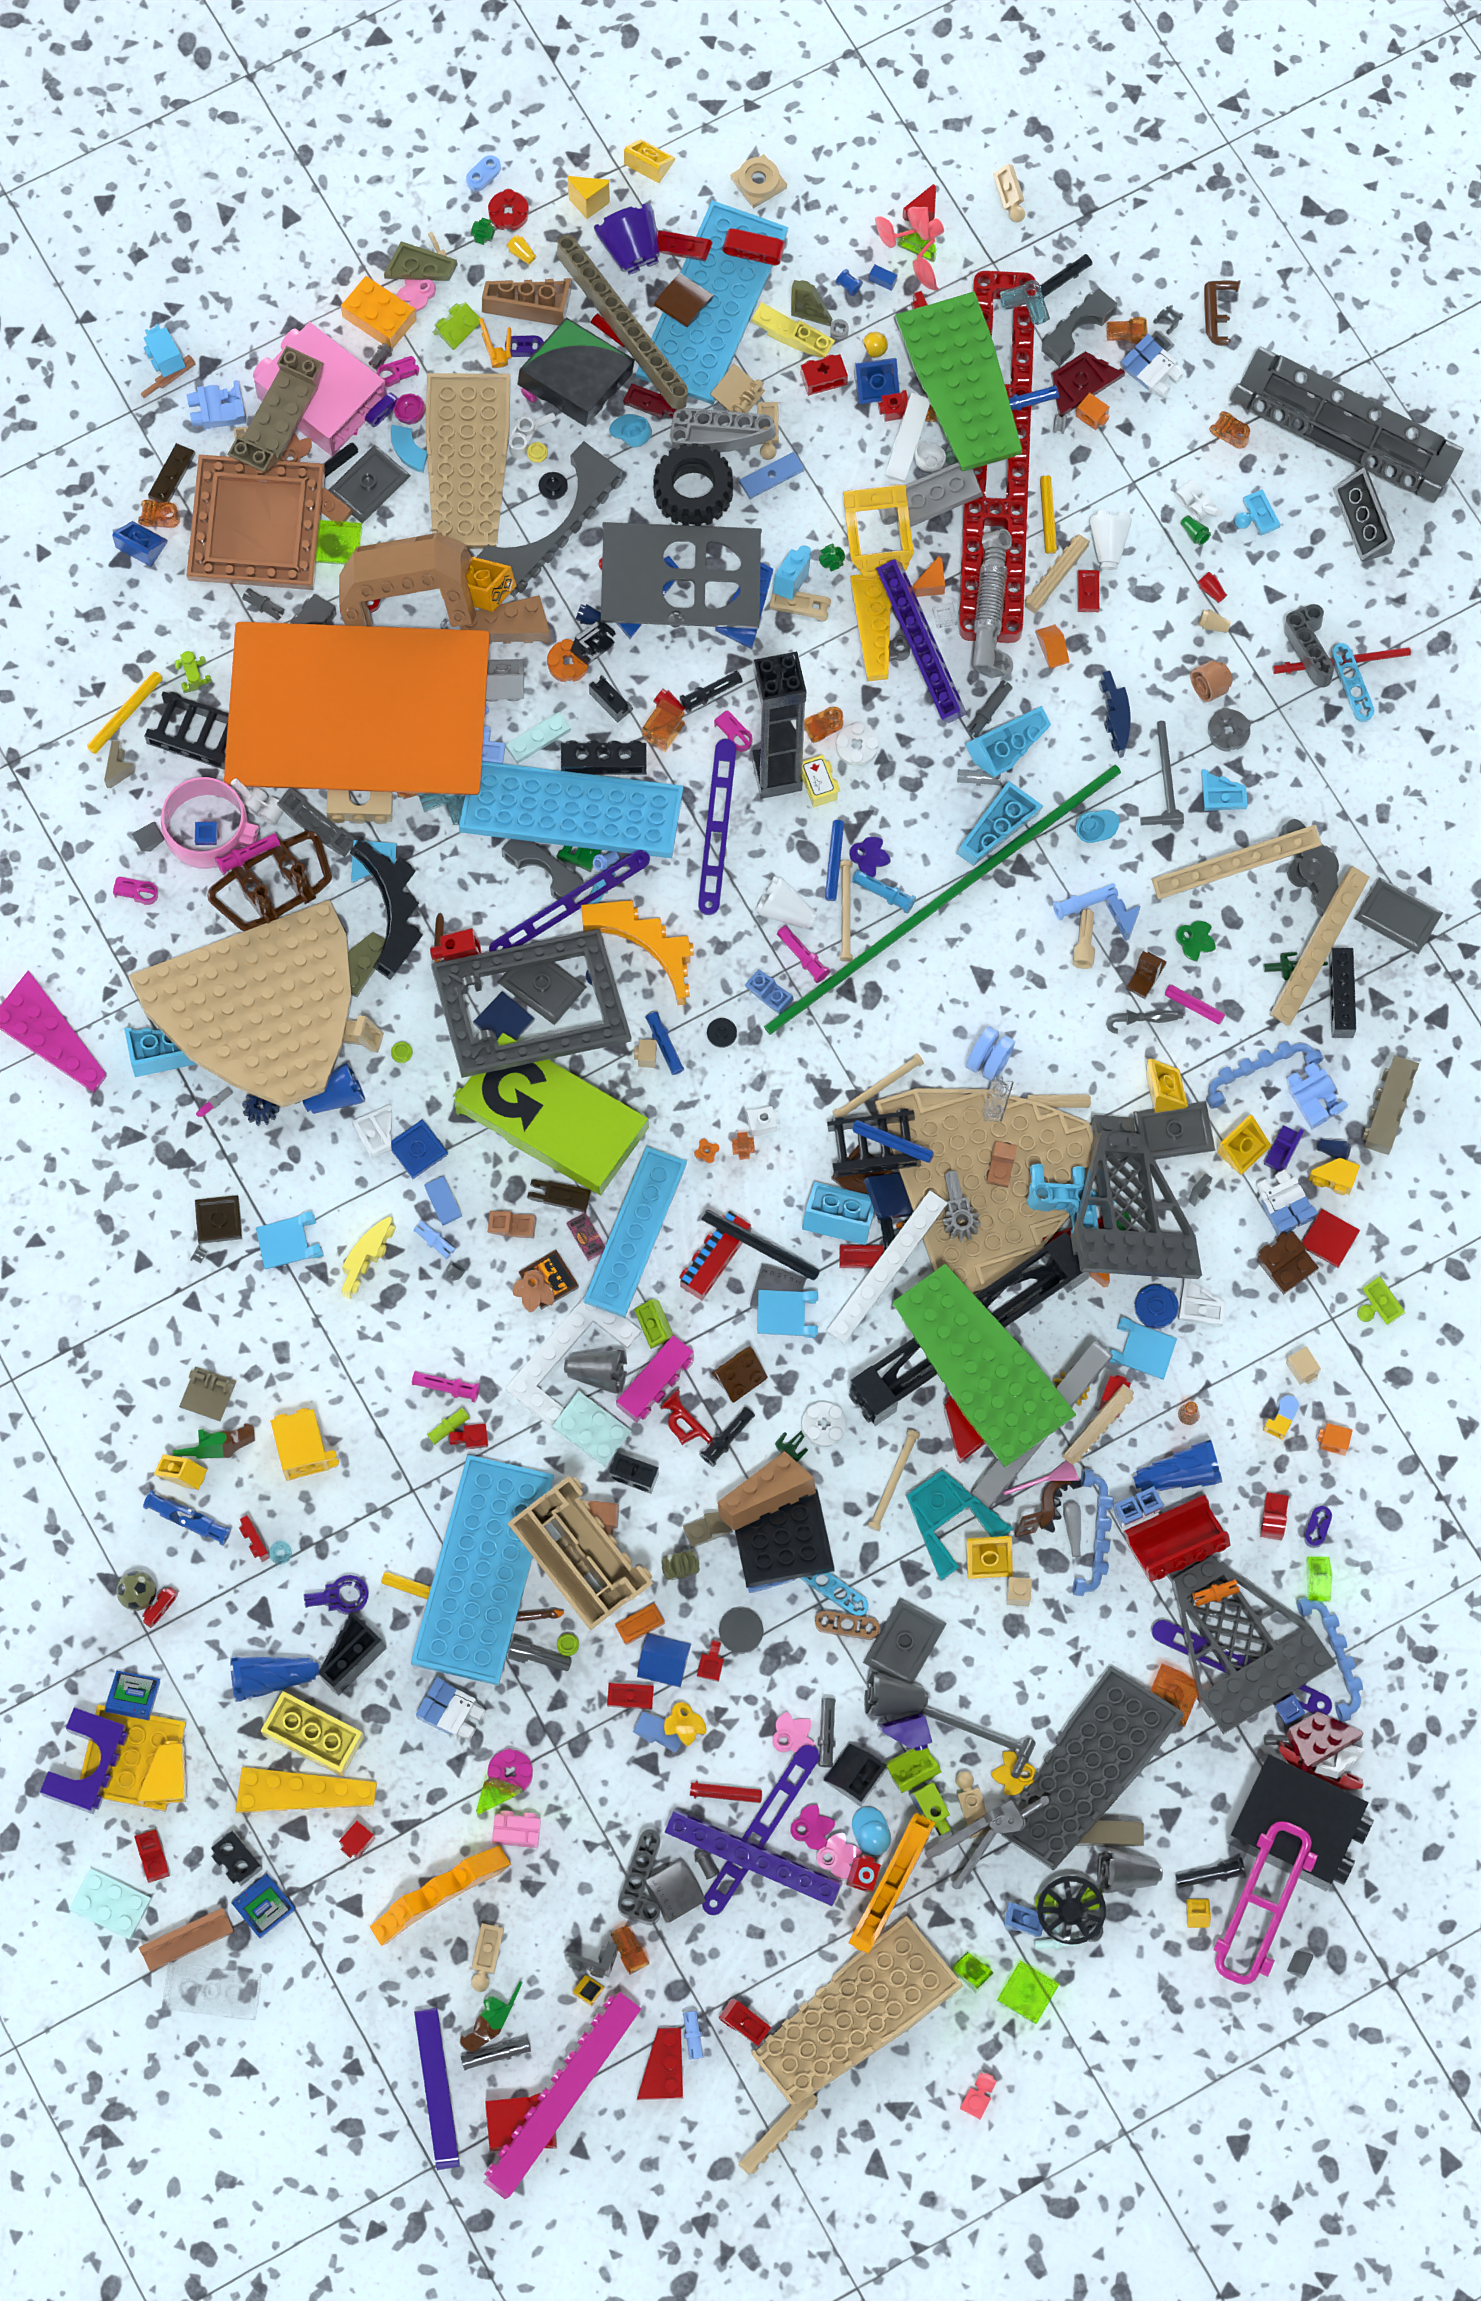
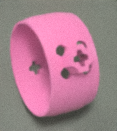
(245, 835)

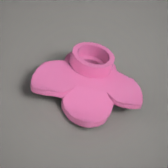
(414, 292)
(794, 1731)
(842, 1855)

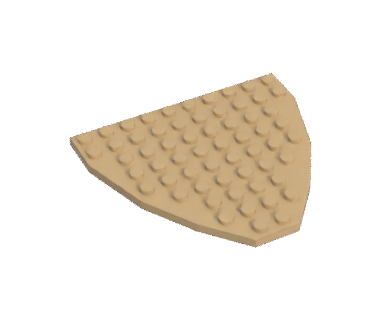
(259, 1005)
(955, 1130)

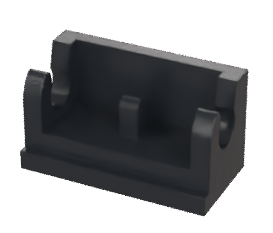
(593, 642)
(610, 699)

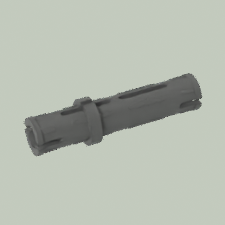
(984, 715)
(826, 1740)
(496, 2053)

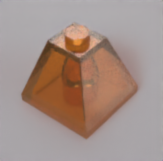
(1175, 1689)

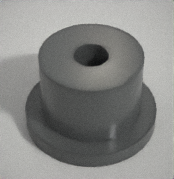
(198, 1255)

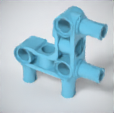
(1061, 1195)

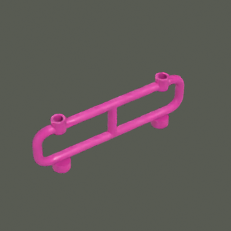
(1305, 1860)

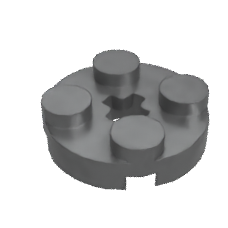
(1226, 718)

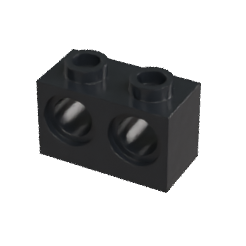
(634, 1473)
(239, 1856)

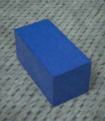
(883, 277)

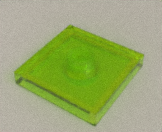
(337, 541)
(1028, 1992)

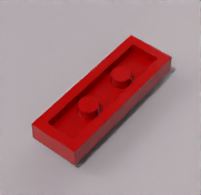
(683, 245)

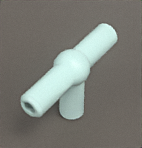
(1051, 1943)

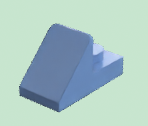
(1124, 920)
(1023, 1920)

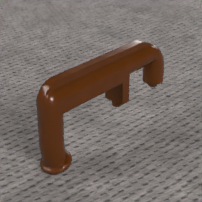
(1211, 316)

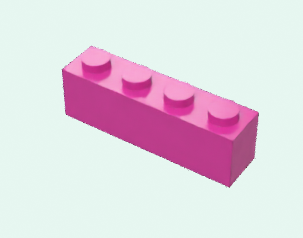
(655, 1379)

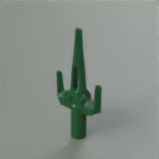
(1284, 966)
(789, 1448)

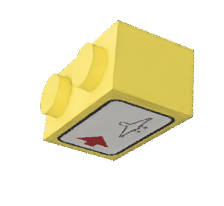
(818, 781)

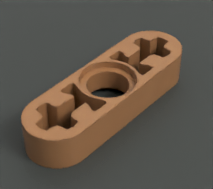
(862, 1632)

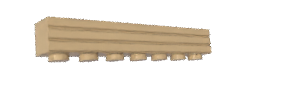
(1056, 573)
(1098, 1425)
(777, 2134)

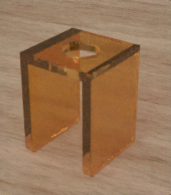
(663, 725)

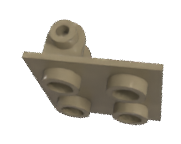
(207, 1393)

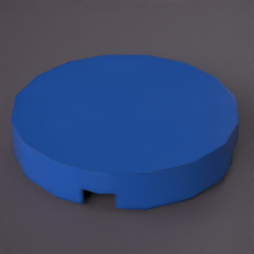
(1156, 1306)

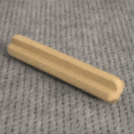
(1062, 1101)

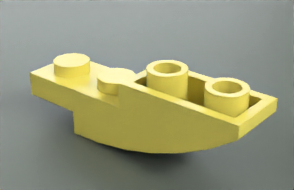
(792, 333)
(369, 1247)

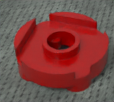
(506, 199)

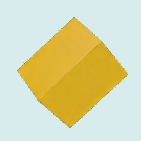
(648, 160)
(588, 194)
(1165, 1087)
(1244, 1145)
(989, 1557)

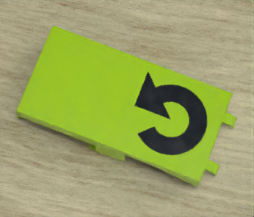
(555, 1119)

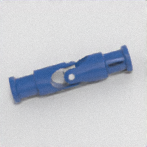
(190, 1519)

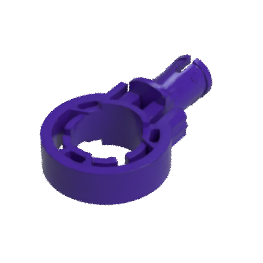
(333, 1604)

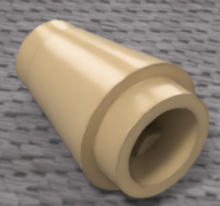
(1212, 621)

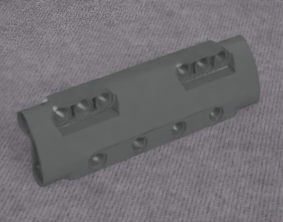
(1347, 425)

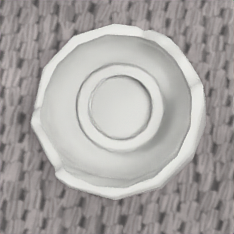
(929, 456)

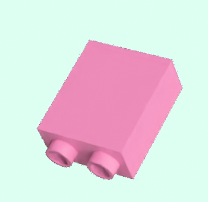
(344, 390)

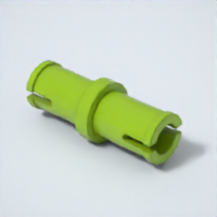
(448, 1426)

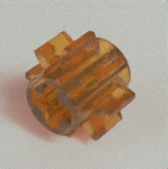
(743, 1145)

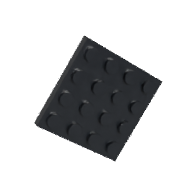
(785, 1544)

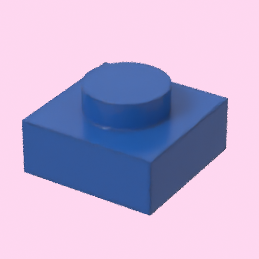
(206, 833)
(1289, 1709)

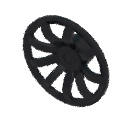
(1071, 1910)

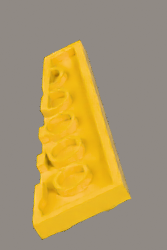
(873, 622)
(283, 1791)

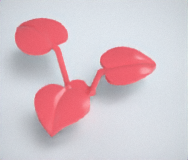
(927, 231)

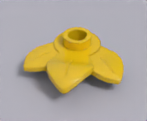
(684, 1726)
(1003, 1775)

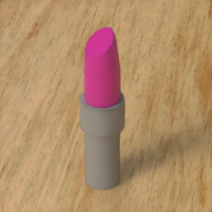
(214, 1102)

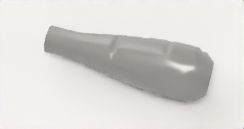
(1072, 1518)

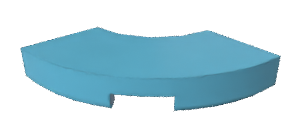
(406, 449)

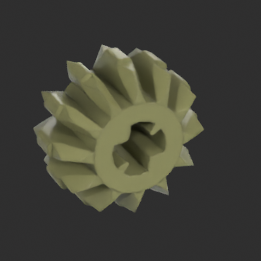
(680, 1565)

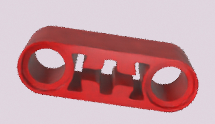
(753, 246)

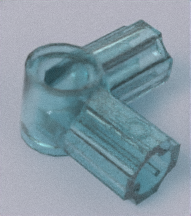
(1035, 304)
(453, 803)

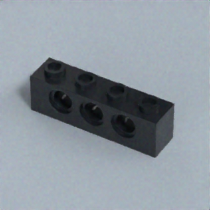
(611, 766)
(1342, 992)

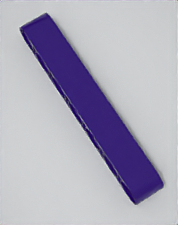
(436, 2089)

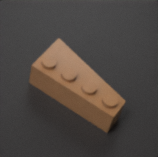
(528, 300)
(513, 622)
(764, 1492)

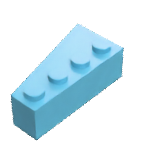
(1001, 820)
(153, 1052)

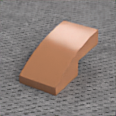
(511, 1224)

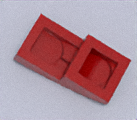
(152, 1856)

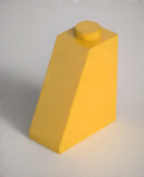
(165, 1777)

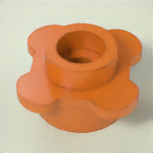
(701, 1154)

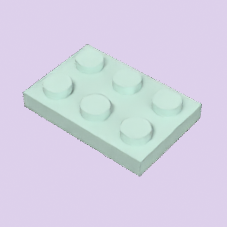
(591, 1428)
(110, 1904)

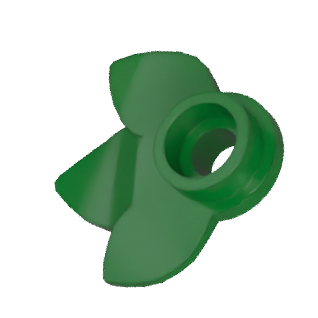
(1198, 941)

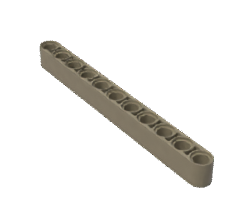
(622, 322)

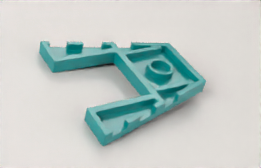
(939, 1502)

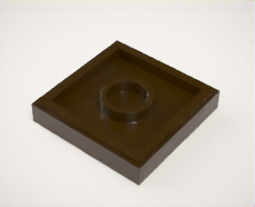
(218, 1219)

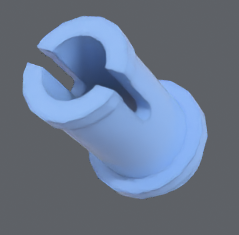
(602, 862)

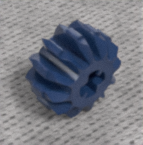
(254, 1113)

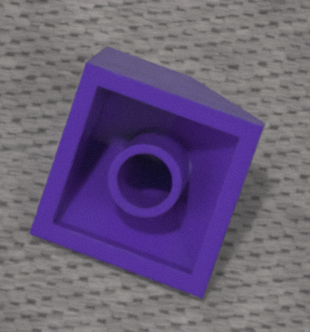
(909, 1731)

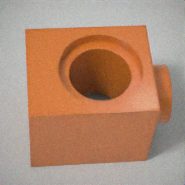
(1093, 411)
(1334, 1439)

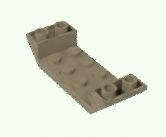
(279, 411)

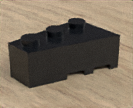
(351, 1654)

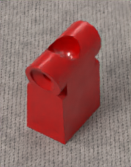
(505, 2116)

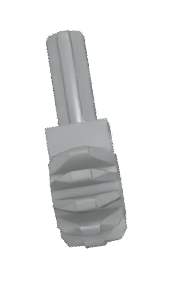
(959, 1209)

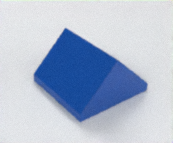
(876, 379)
(139, 542)
(663, 1660)

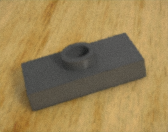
(1200, 1190)

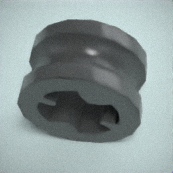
(1094, 1939)

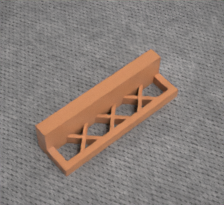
(186, 1939)

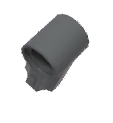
(894, 654)

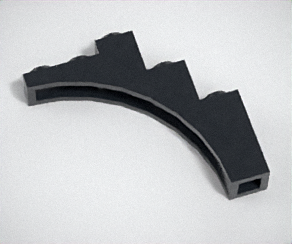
(399, 906)

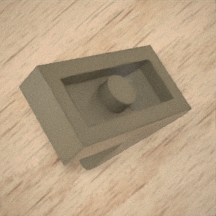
(117, 769)
(706, 1529)

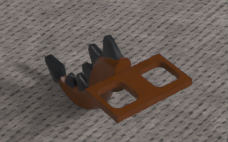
(1048, 1512)

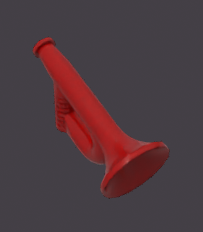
(674, 1404)

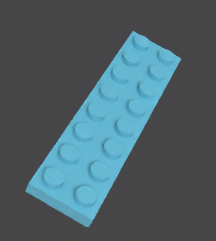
(635, 1232)

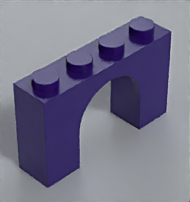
(87, 1792)

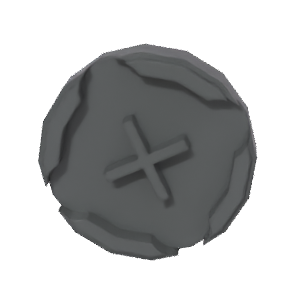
(741, 1631)

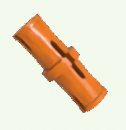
(1216, 1593)

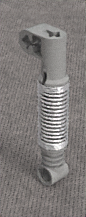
(993, 574)

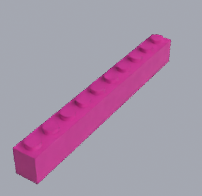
(562, 2095)

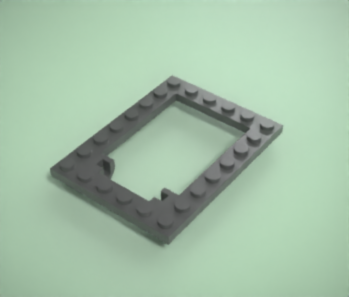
(477, 1058)

